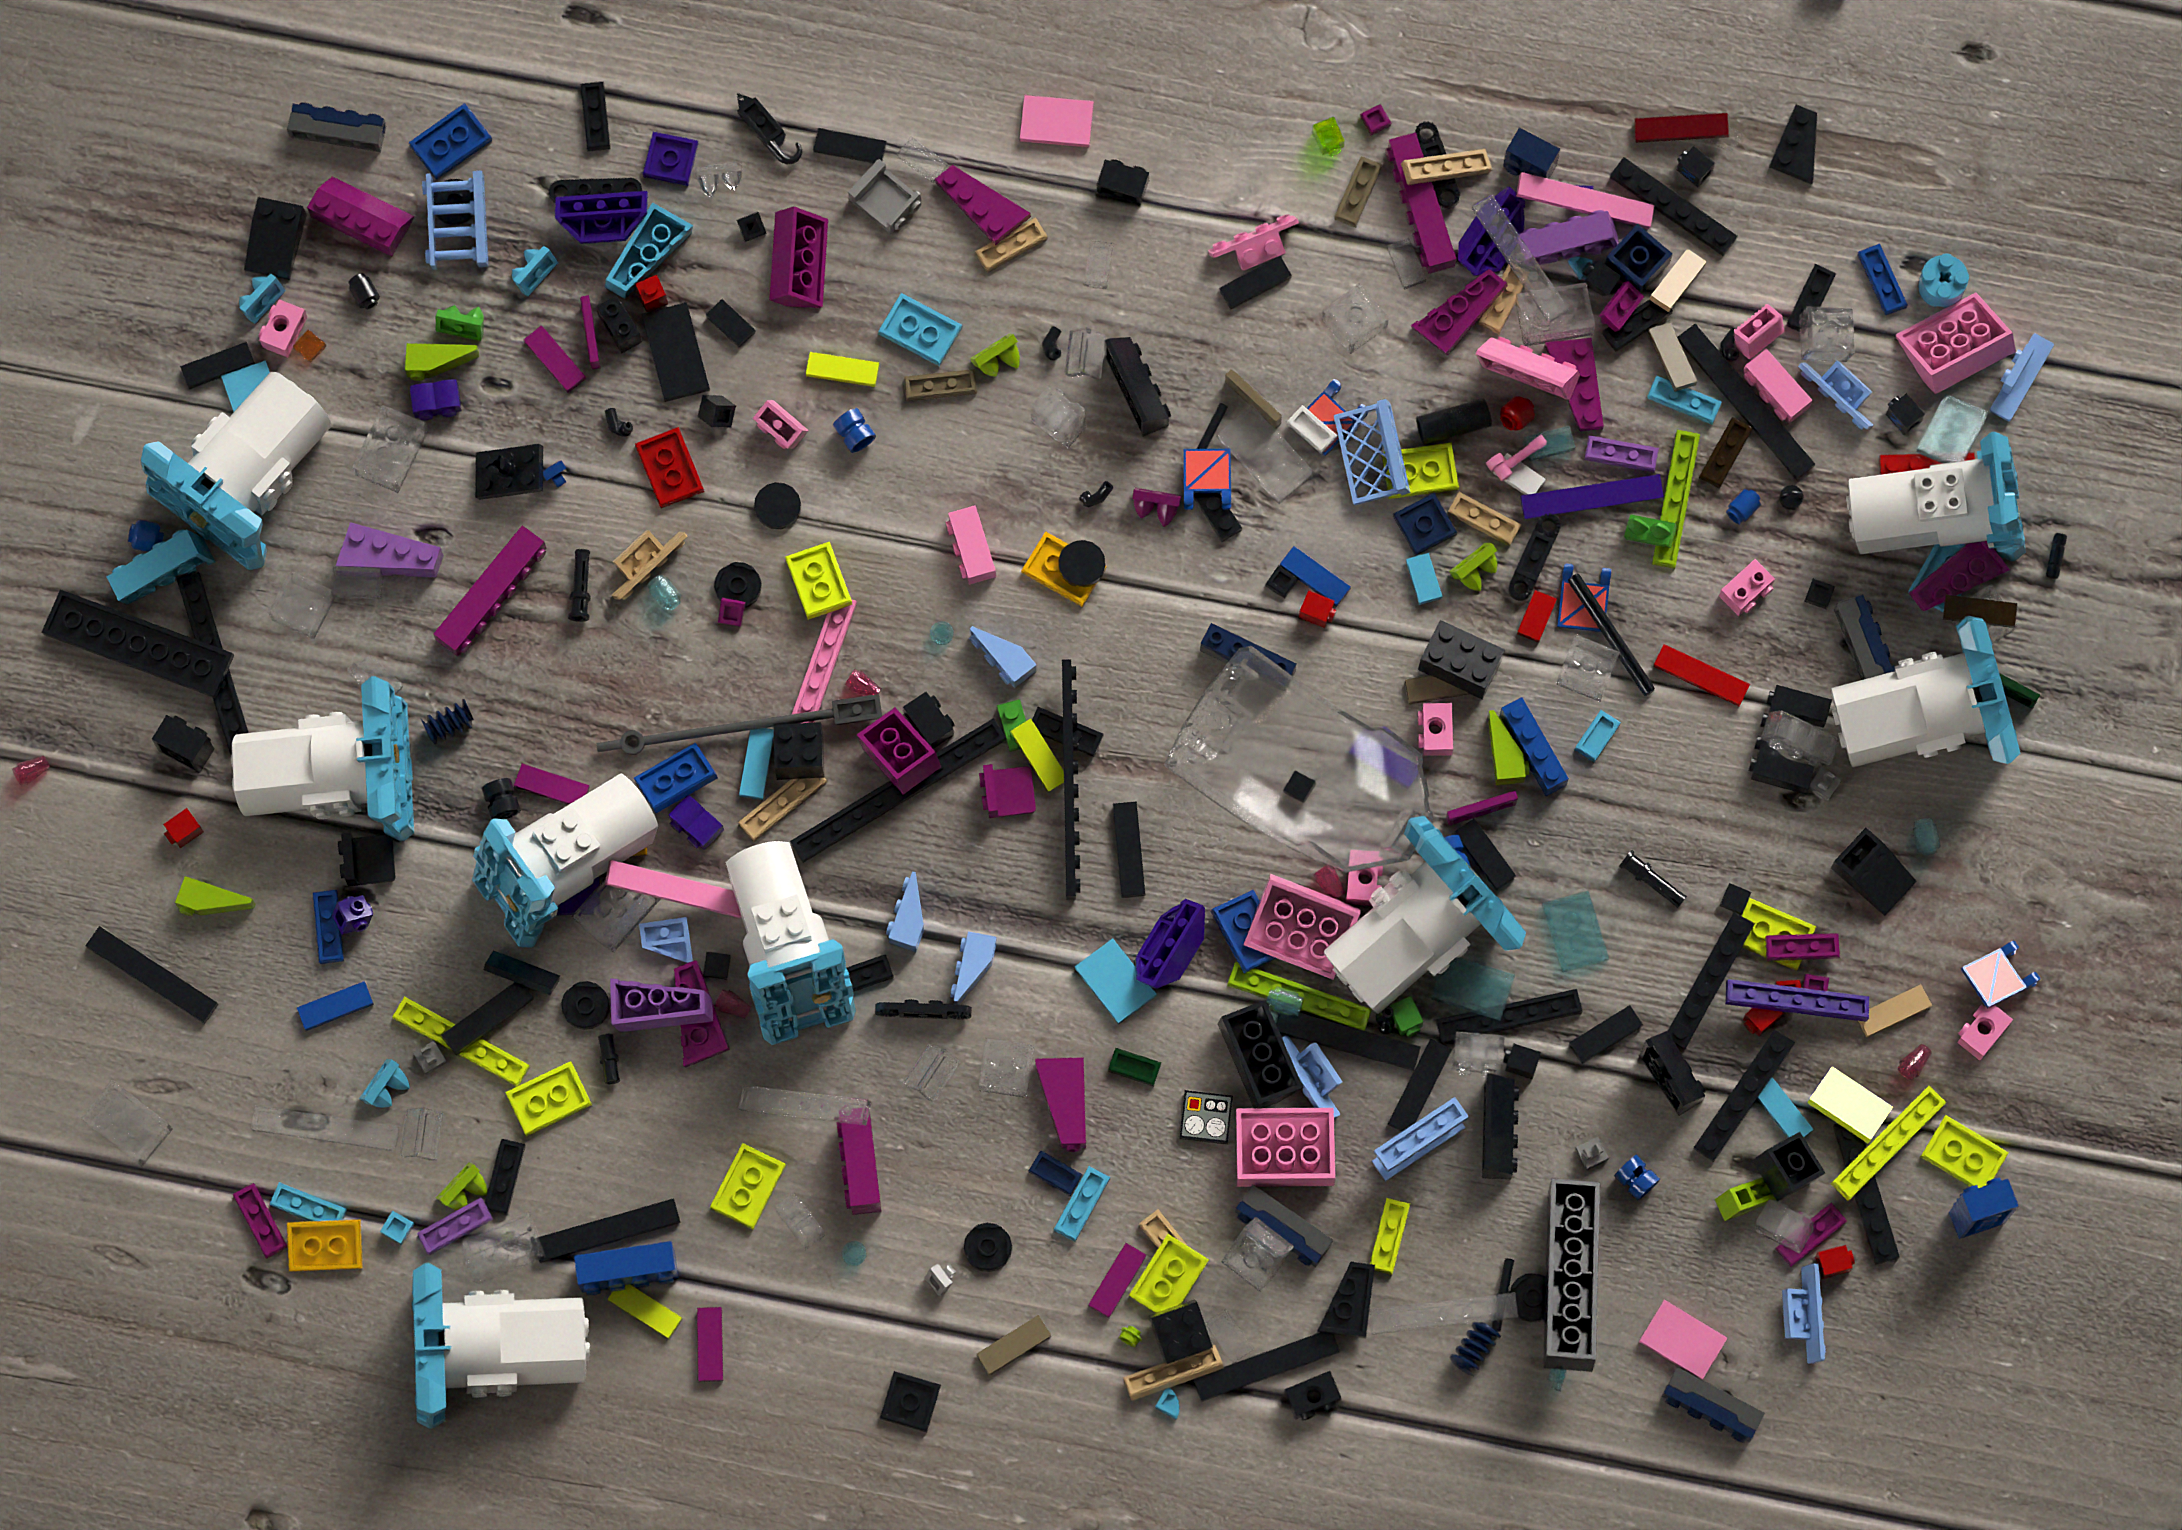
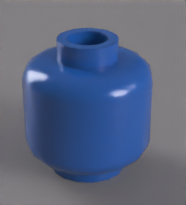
(144, 535)

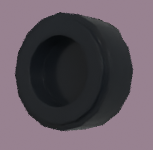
(1791, 497)

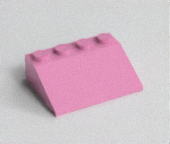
(1956, 343)
(1528, 368)
(1299, 925)
(1285, 1147)

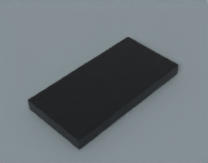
(675, 352)

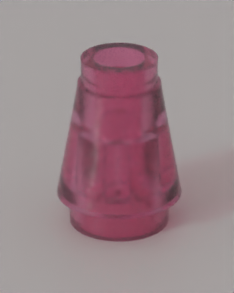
(862, 684)
(29, 770)
(1329, 882)
(732, 1004)
(1914, 1062)

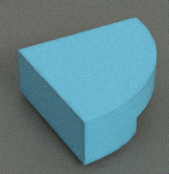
(1577, 264)
(1168, 1403)

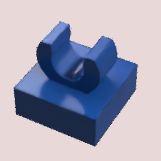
(553, 473)

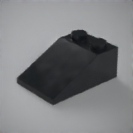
(274, 237)

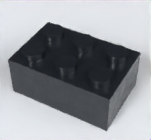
(1461, 659)

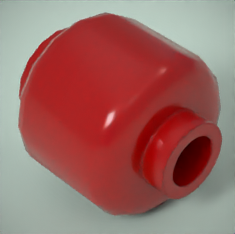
(1517, 413)

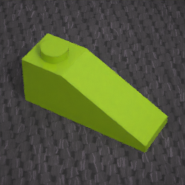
(434, 359)
(1506, 755)
(206, 899)
(1744, 1199)

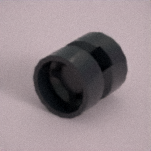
(500, 797)

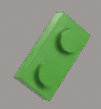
(1011, 716)

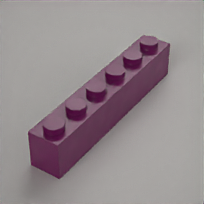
(1422, 208)
(490, 591)

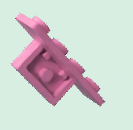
(1258, 245)

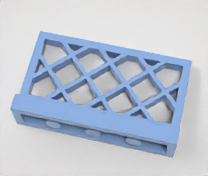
(1391, 447)

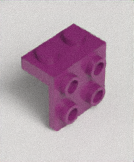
(1007, 791)

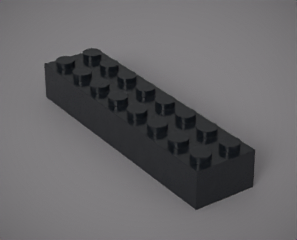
(1571, 1275)

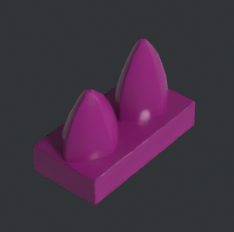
(1621, 306)
(1166, 504)

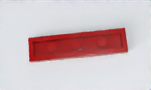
(1701, 675)

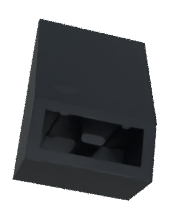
(1873, 871)

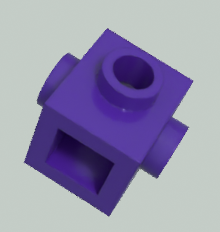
(352, 914)

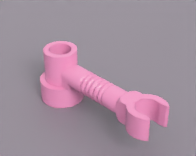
(1502, 466)

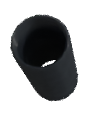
(1460, 418)

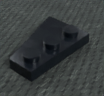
(1797, 146)
(1351, 1303)

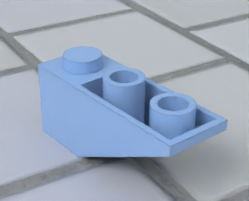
(1008, 657)
(908, 924)
(976, 961)

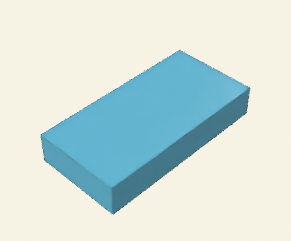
(1424, 578)
(1597, 736)

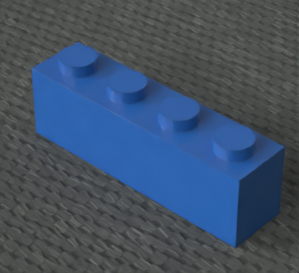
(1534, 746)

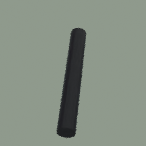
(1212, 427)
(1504, 1287)

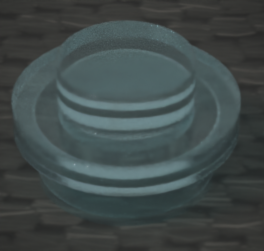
(941, 633)
(854, 1253)

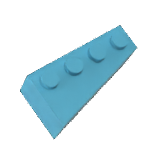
(648, 247)
(159, 566)

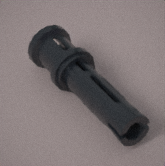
(580, 597)
(1643, 872)

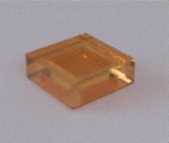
(309, 346)

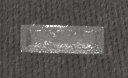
(1799, 739)

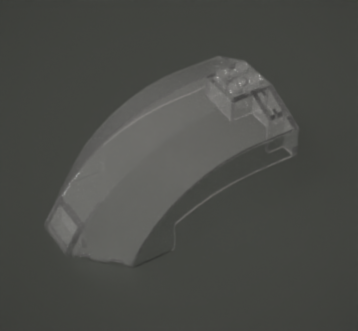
(1263, 726)

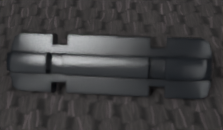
(2056, 555)

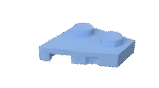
(667, 938)

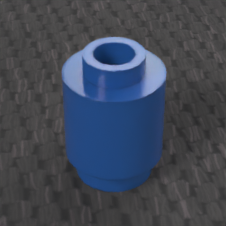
(1743, 506)

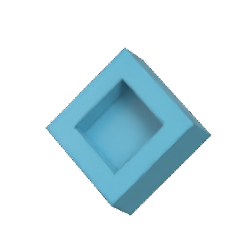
(397, 1227)

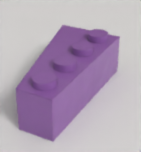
(1572, 237)
(388, 552)
(656, 1006)

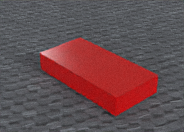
(1536, 616)

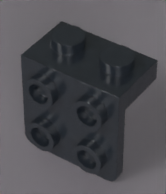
(366, 859)

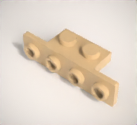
(641, 558)

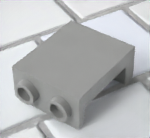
(884, 197)

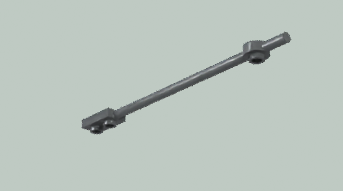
(843, 712)

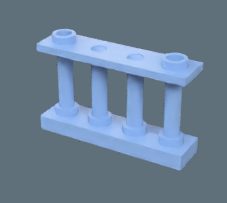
(476, 230)
(1420, 1139)

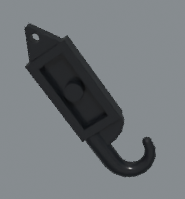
(765, 128)

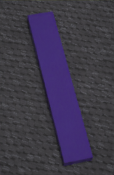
(1592, 496)
(1797, 1000)

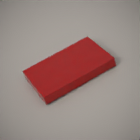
(669, 467)

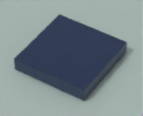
(1424, 524)

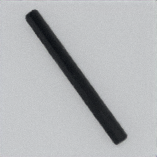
(1611, 634)

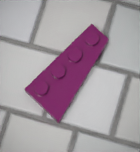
(985, 207)
(1454, 318)
(1585, 398)
(1961, 572)
(699, 1039)

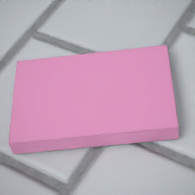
(1056, 121)
(1683, 1340)

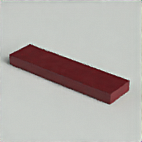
(1681, 127)

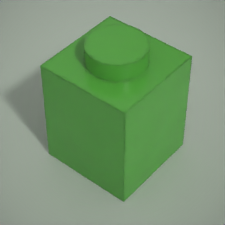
(1407, 1017)

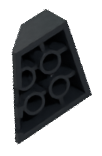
(1672, 1072)

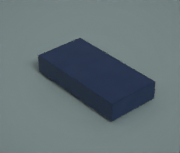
(1055, 1173)

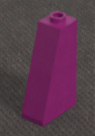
(1065, 1095)

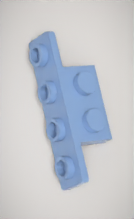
(2021, 376)
(1843, 388)
(1314, 1073)
(1804, 1313)

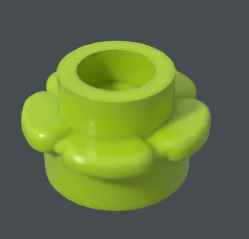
(1130, 1336)

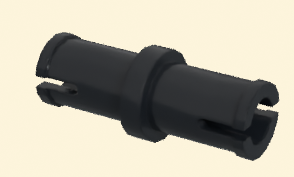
(609, 1058)

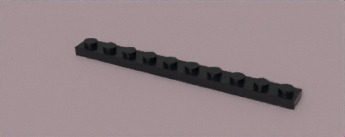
(1070, 789)
(888, 796)

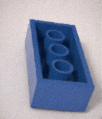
(1983, 1207)
(626, 1266)

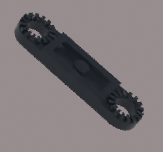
(1435, 147)
(593, 186)
(1534, 557)
(913, 1009)

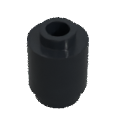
(363, 291)

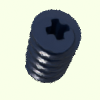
(448, 722)
(1474, 1347)

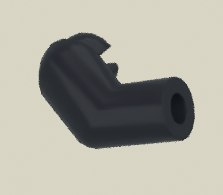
(1049, 344)
(1728, 347)
(616, 426)
(1102, 493)
(1385, 1020)

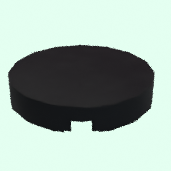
(454, 197)
(777, 505)
(1081, 563)
(738, 583)
(585, 1005)
(988, 1247)
(1530, 1296)

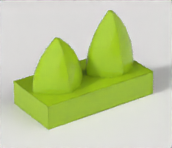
(1004, 348)
(1467, 571)
(468, 1179)

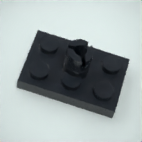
(509, 471)

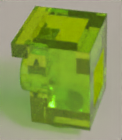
(1328, 130)

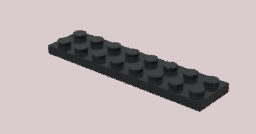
(138, 643)

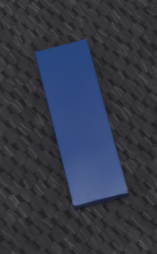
(1882, 279)
(1315, 575)
(328, 934)
(335, 1006)

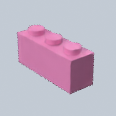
(1776, 386)
(970, 545)

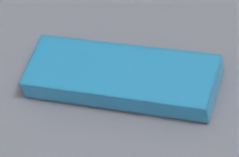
(1684, 400)
(757, 763)
(1783, 1110)
(1082, 1203)
(305, 1205)

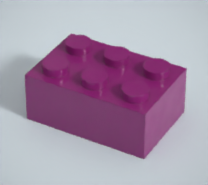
(899, 750)

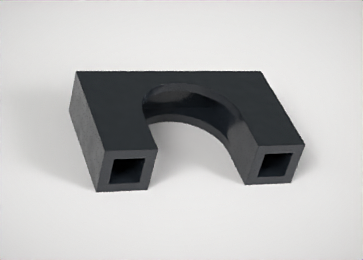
(1770, 765)

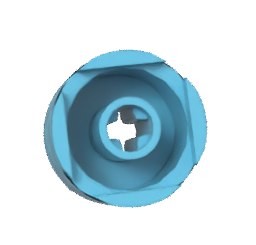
(1954, 279)

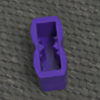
(435, 399)
(695, 822)

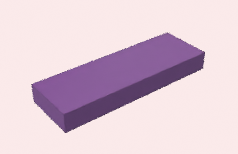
(1621, 454)
(455, 1226)

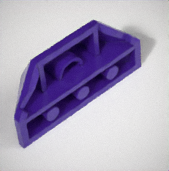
(601, 216)
(1477, 249)
(1171, 944)

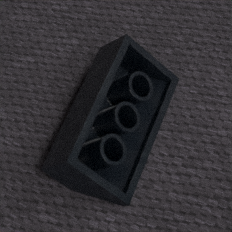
(1136, 385)
(1260, 1055)
(1498, 1127)

